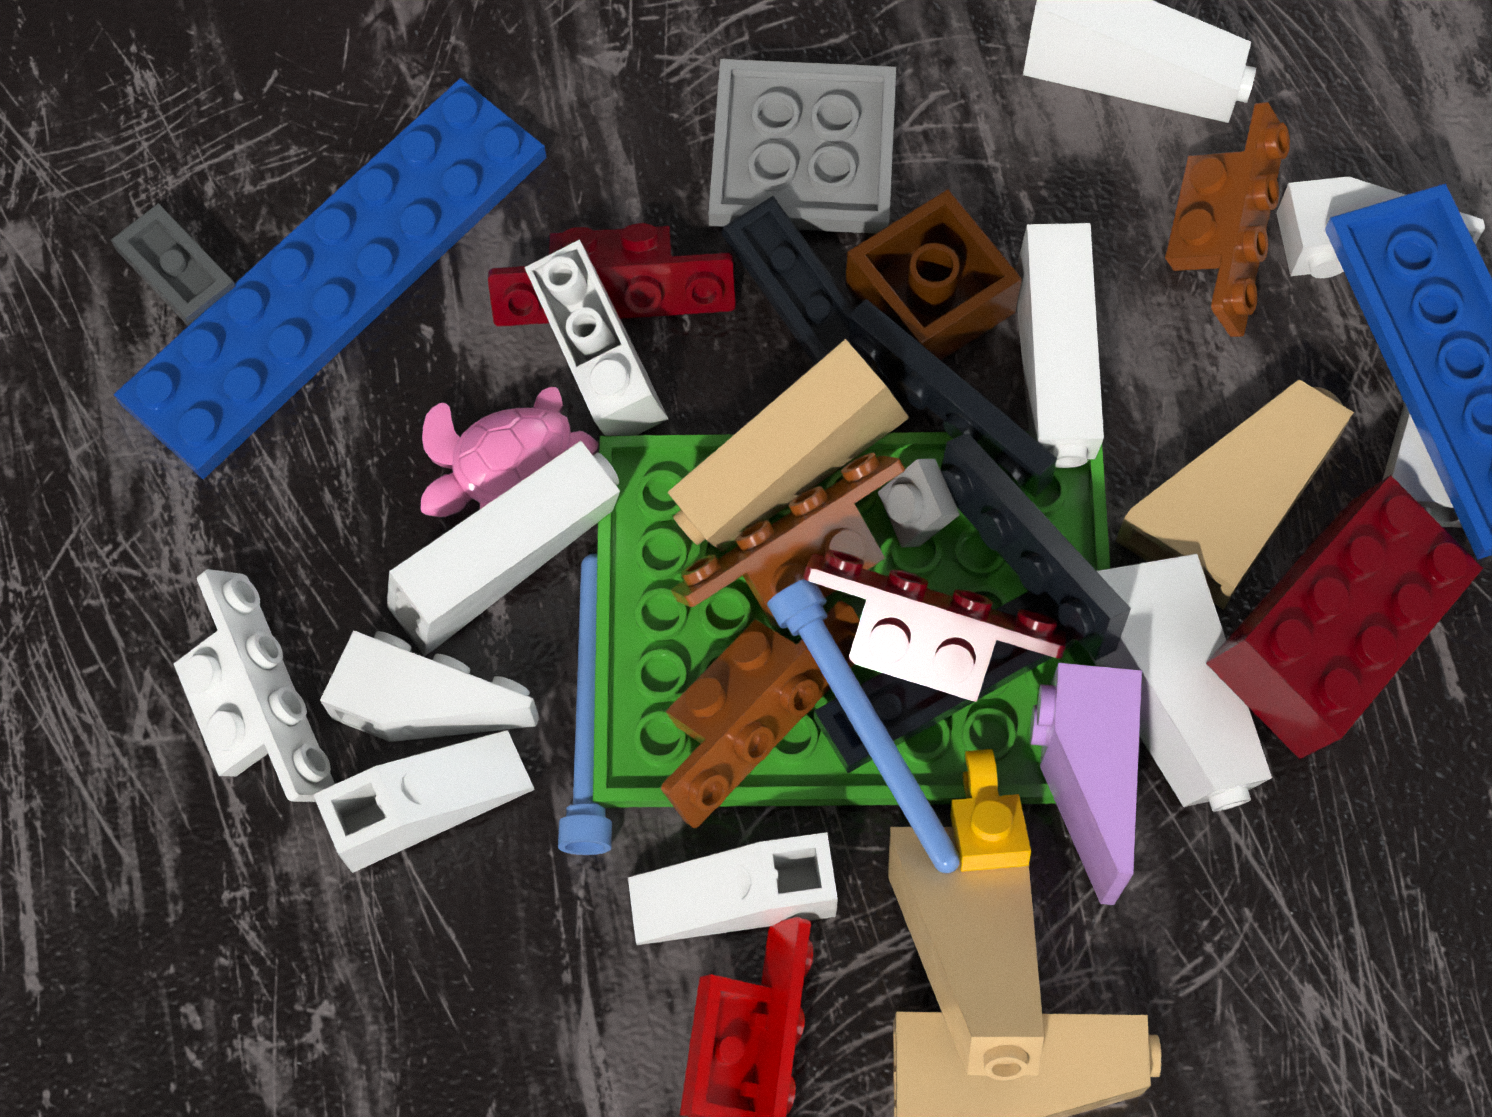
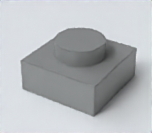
(918, 503)

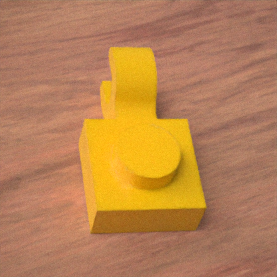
(988, 826)

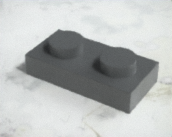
(172, 264)

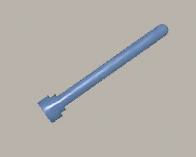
(803, 613)
(585, 826)

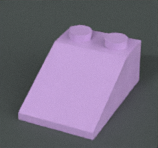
(1091, 765)

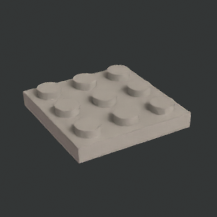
(809, 139)

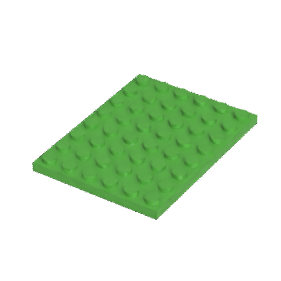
(659, 647)

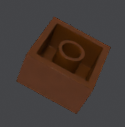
(935, 276)

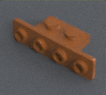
(1226, 216)
(778, 553)
(746, 709)

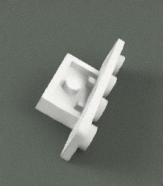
(246, 694)

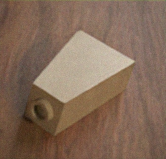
(787, 448)
(1238, 489)
(977, 954)
(1082, 1067)

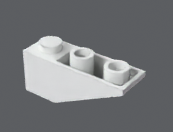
(1309, 207)
(595, 343)
(410, 697)
(420, 797)
(735, 890)

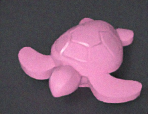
(494, 451)

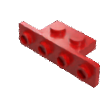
(749, 1033)

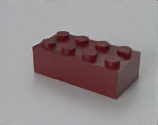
(1345, 618)

